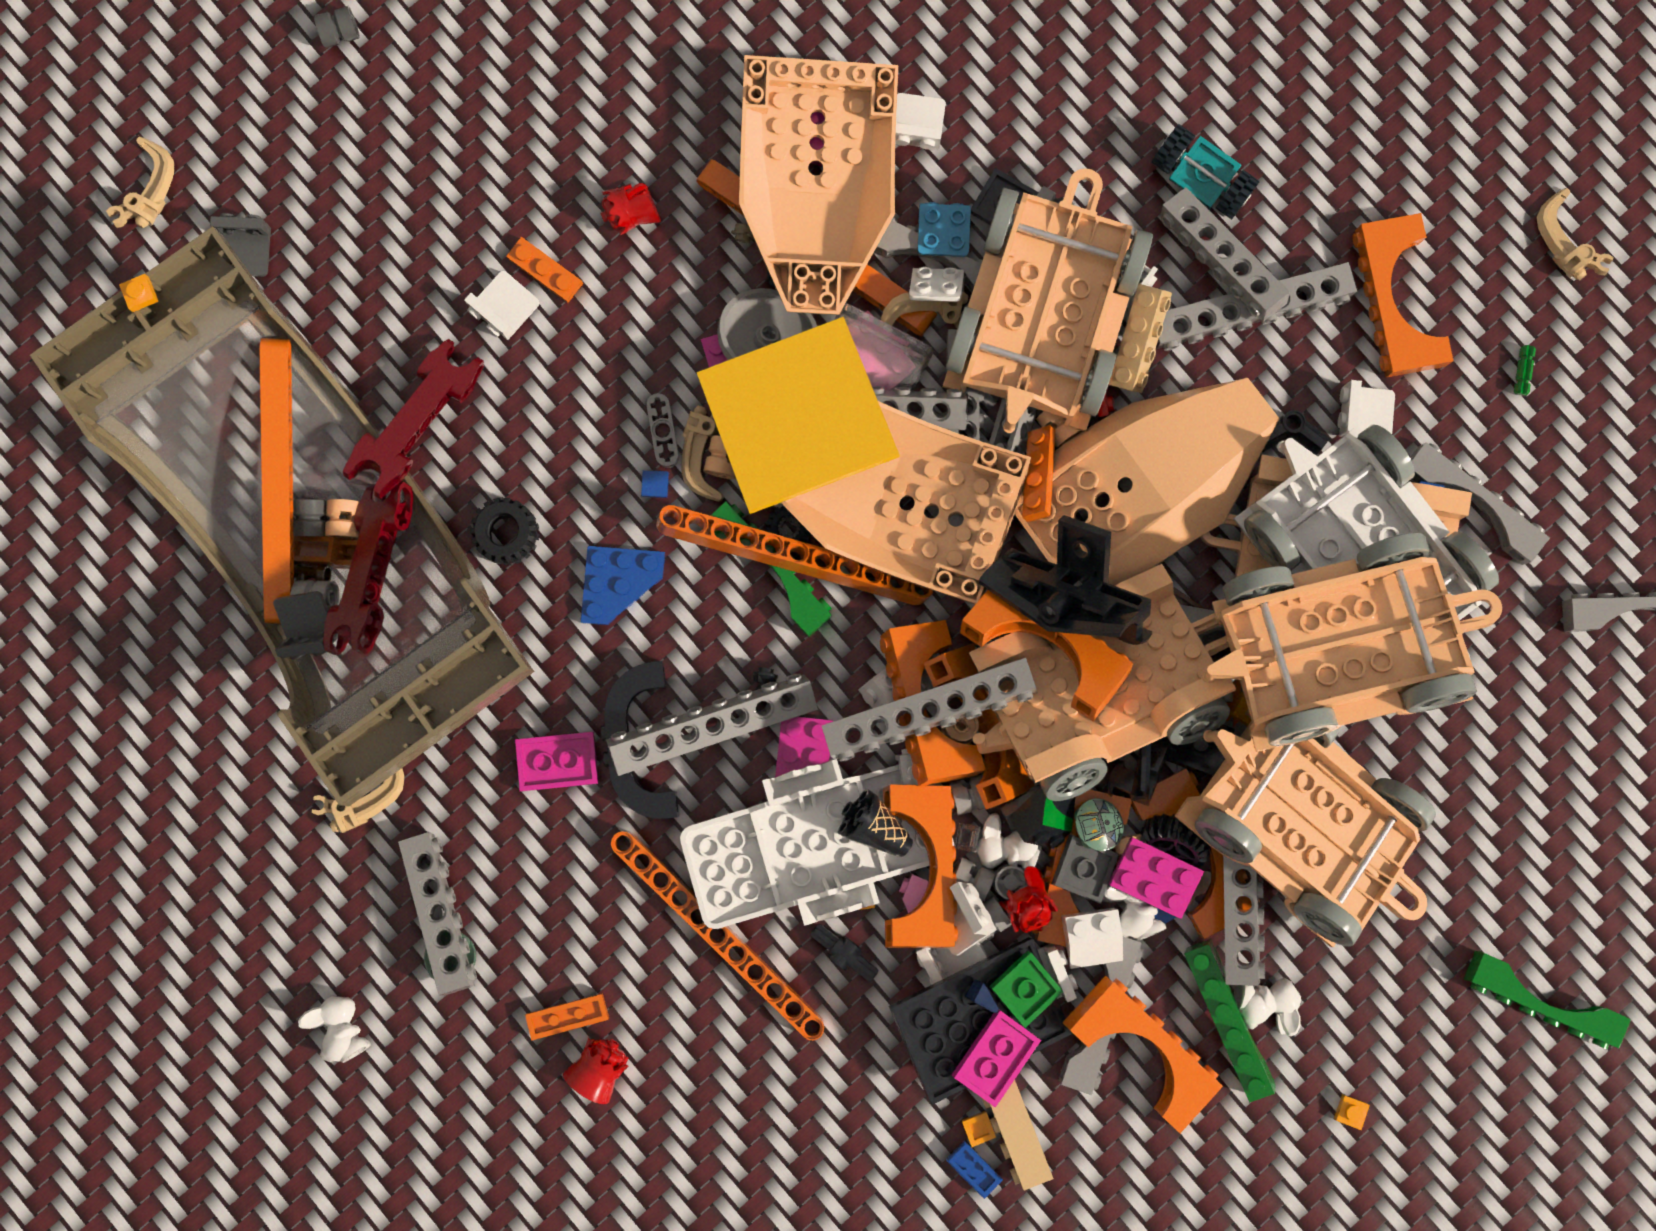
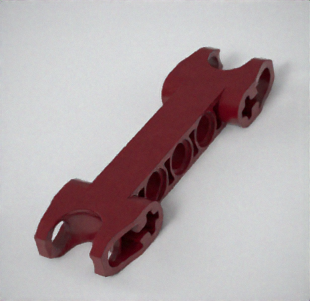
(389, 450)
(359, 604)

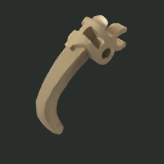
(151, 201)
(1566, 255)
(948, 310)
(696, 433)
(363, 809)

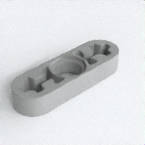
(666, 411)

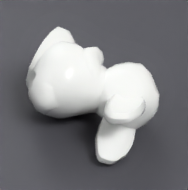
(995, 849)
(1137, 917)
(1259, 1002)
(341, 1038)

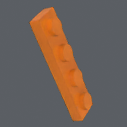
(1040, 474)

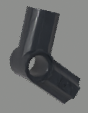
(1304, 434)

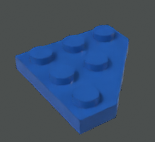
(617, 580)

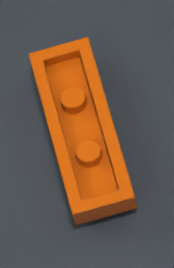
(544, 269)
(567, 1016)

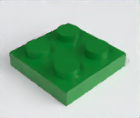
(1026, 989)

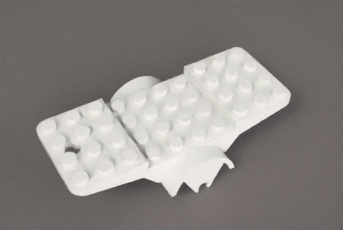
(792, 851)

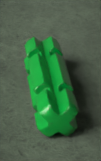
(1524, 370)

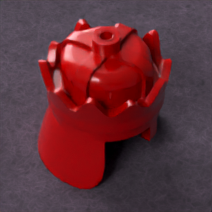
(629, 208)
(1030, 906)
(597, 1070)

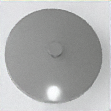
(758, 320)

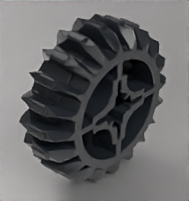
(1176, 839)

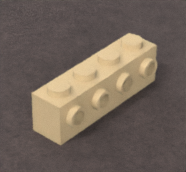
(1140, 338)
(1019, 1140)

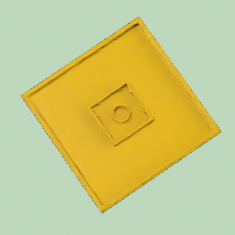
(797, 415)

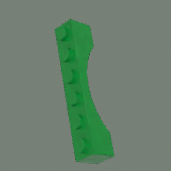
(805, 609)
(1229, 1022)
(1597, 1022)

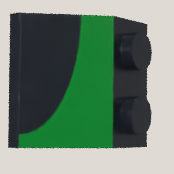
(1044, 820)

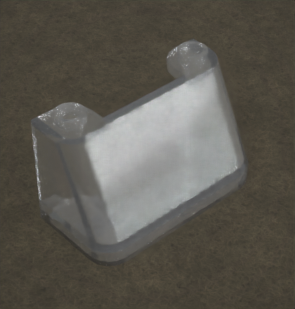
(886, 353)

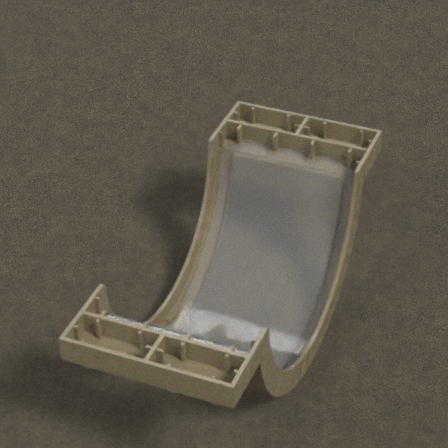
(181, 411)

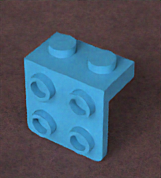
(944, 229)

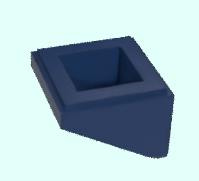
(980, 995)

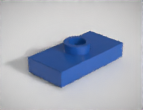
(974, 1169)

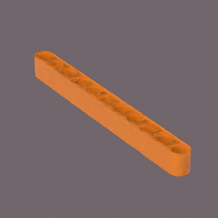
(871, 284)
(276, 472)
(782, 557)
(722, 947)

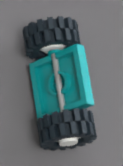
(1205, 171)

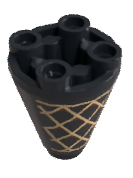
(874, 826)

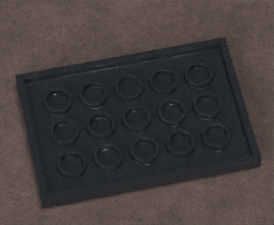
(943, 1024)

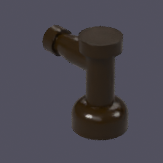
(321, 573)

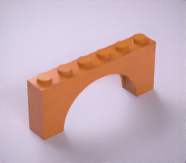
(1400, 345)
(1097, 666)
(933, 754)
(1003, 773)
(1167, 799)
(930, 814)
(1053, 931)
(1112, 1011)

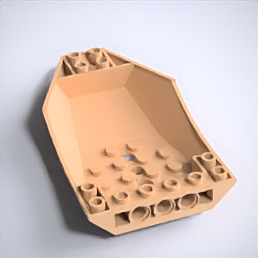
(826, 225)
(1185, 466)
(937, 469)

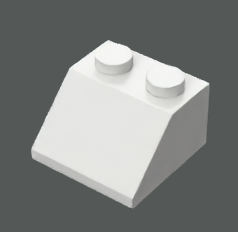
(1093, 937)

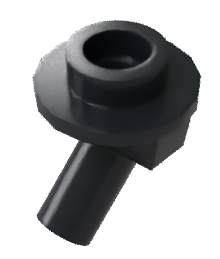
(764, 676)

